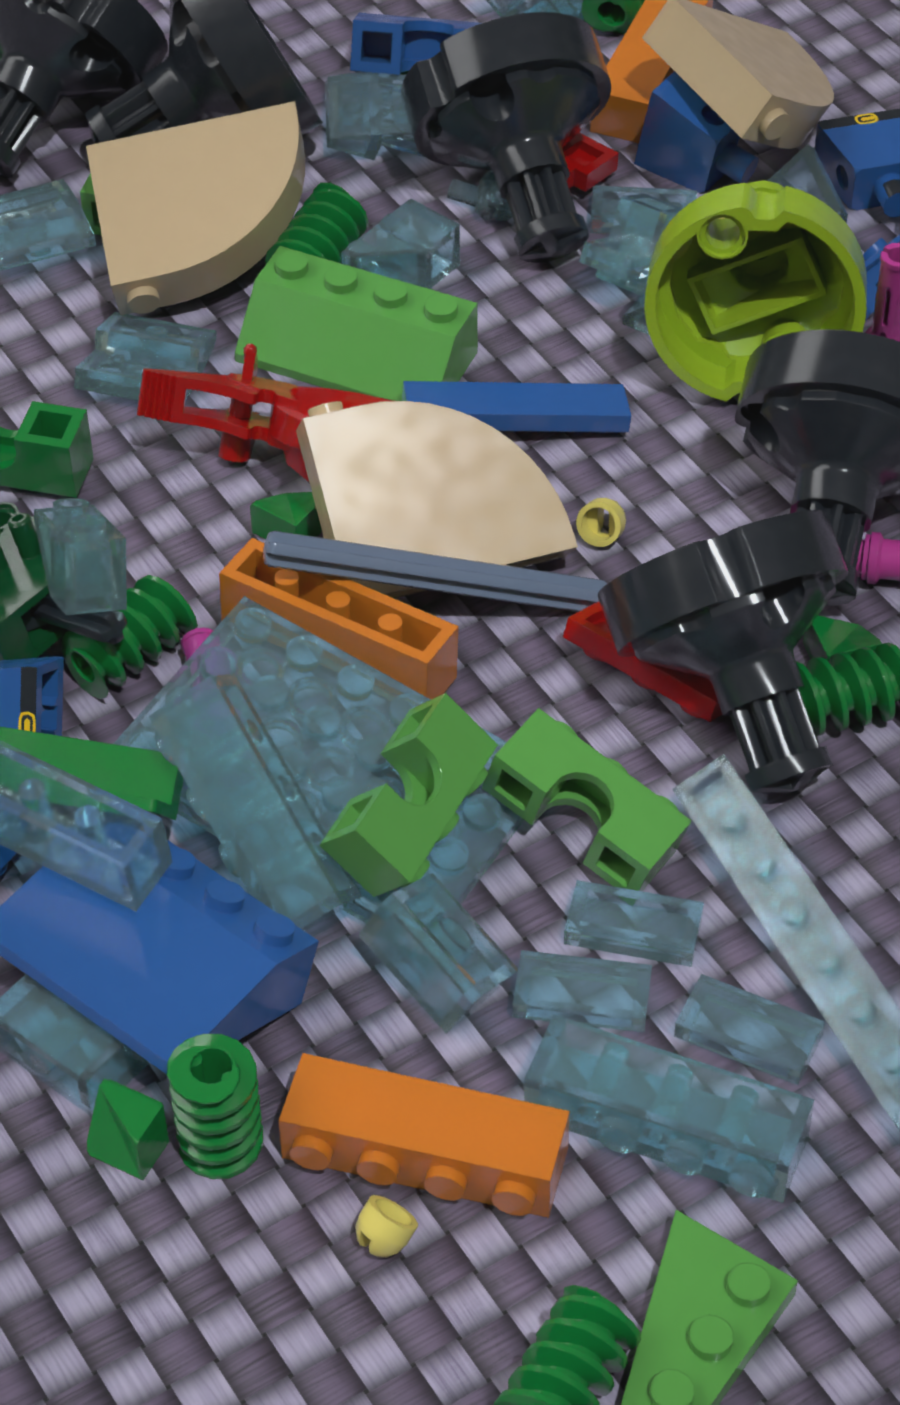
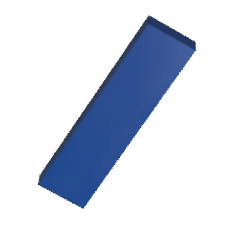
(530, 405)

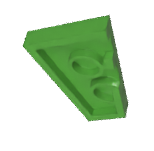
(703, 1318)

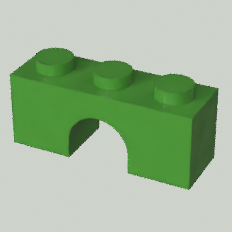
(440, 762)
(553, 767)

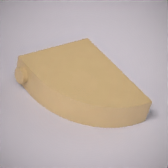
(743, 71)
(195, 203)
(429, 486)

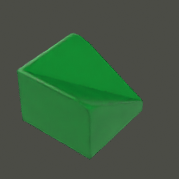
(285, 513)
(831, 636)
(127, 1129)

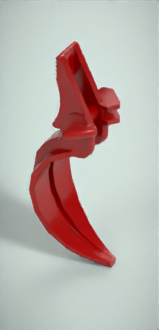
(164, 397)

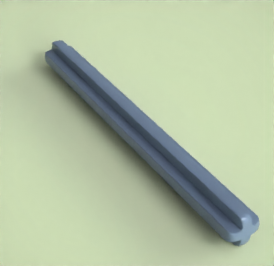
(429, 571)

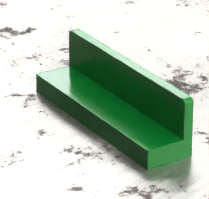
(124, 771)

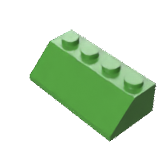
(354, 327)

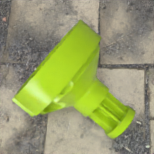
(741, 280)

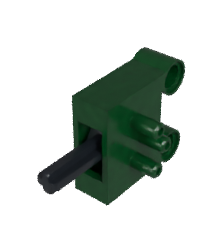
(27, 612)

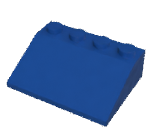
(177, 968)

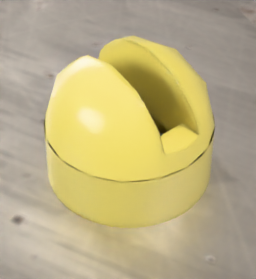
(591, 520)
(384, 1226)

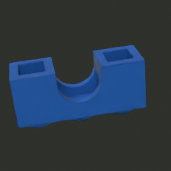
(397, 42)

